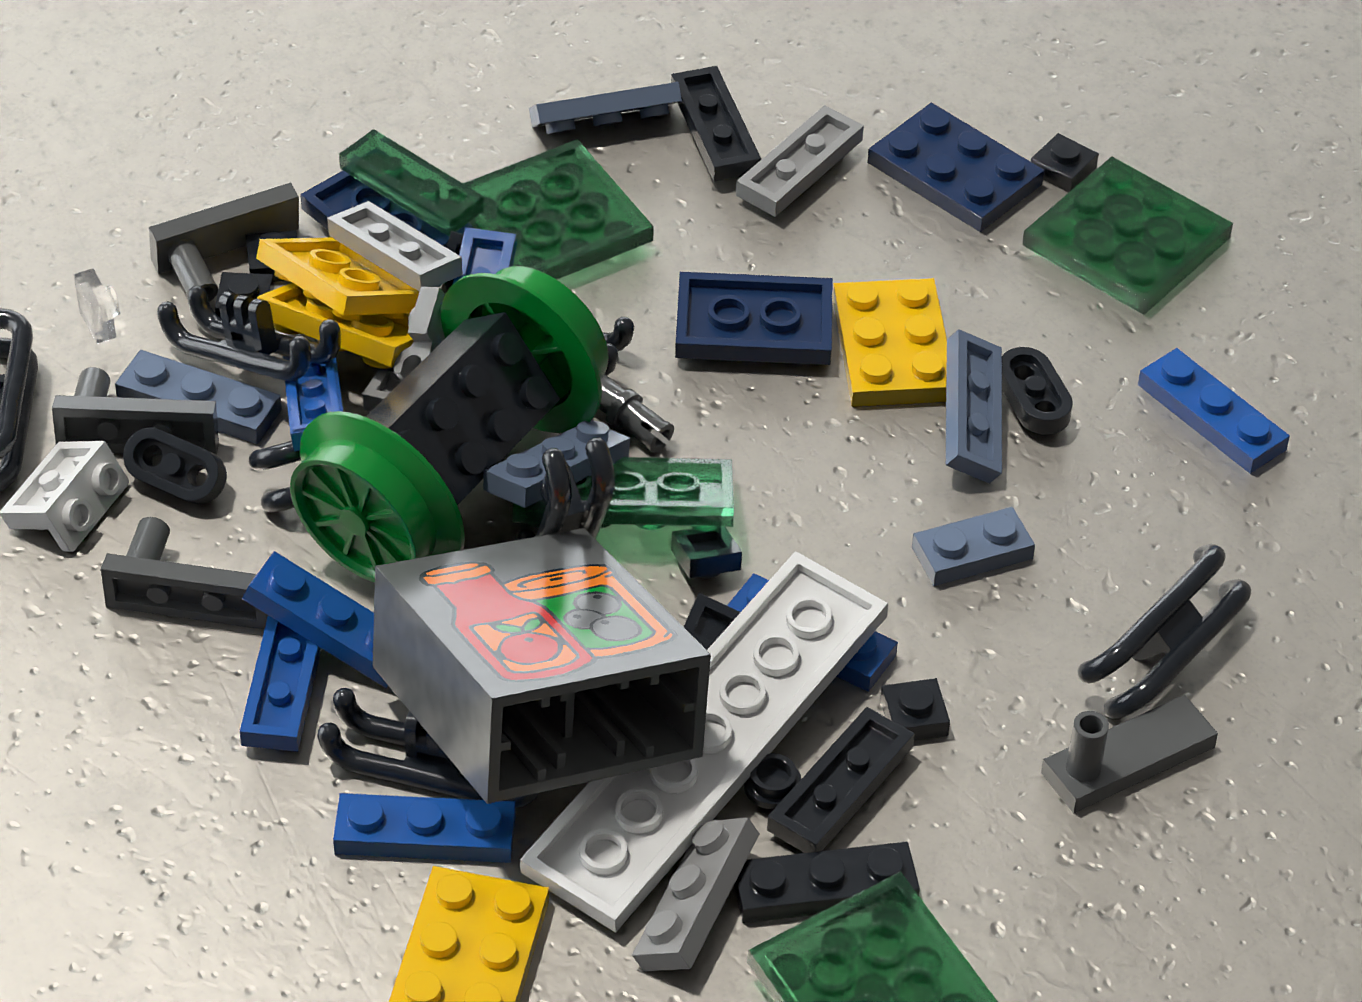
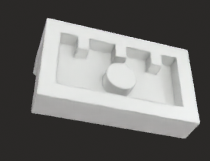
(68, 492)

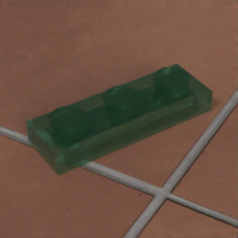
(411, 182)

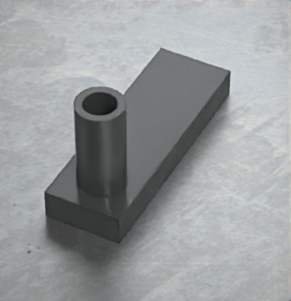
(203, 234)
(96, 417)
(175, 589)
(1116, 758)

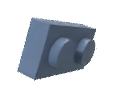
(973, 546)

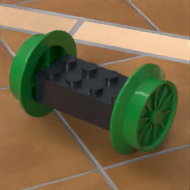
(511, 361)

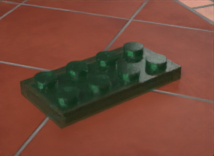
(660, 494)

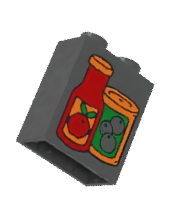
(539, 664)

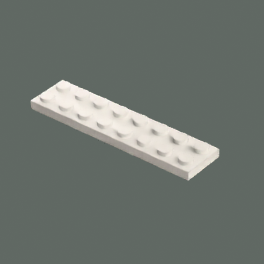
(762, 679)

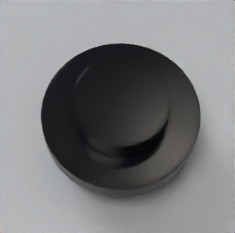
(771, 780)

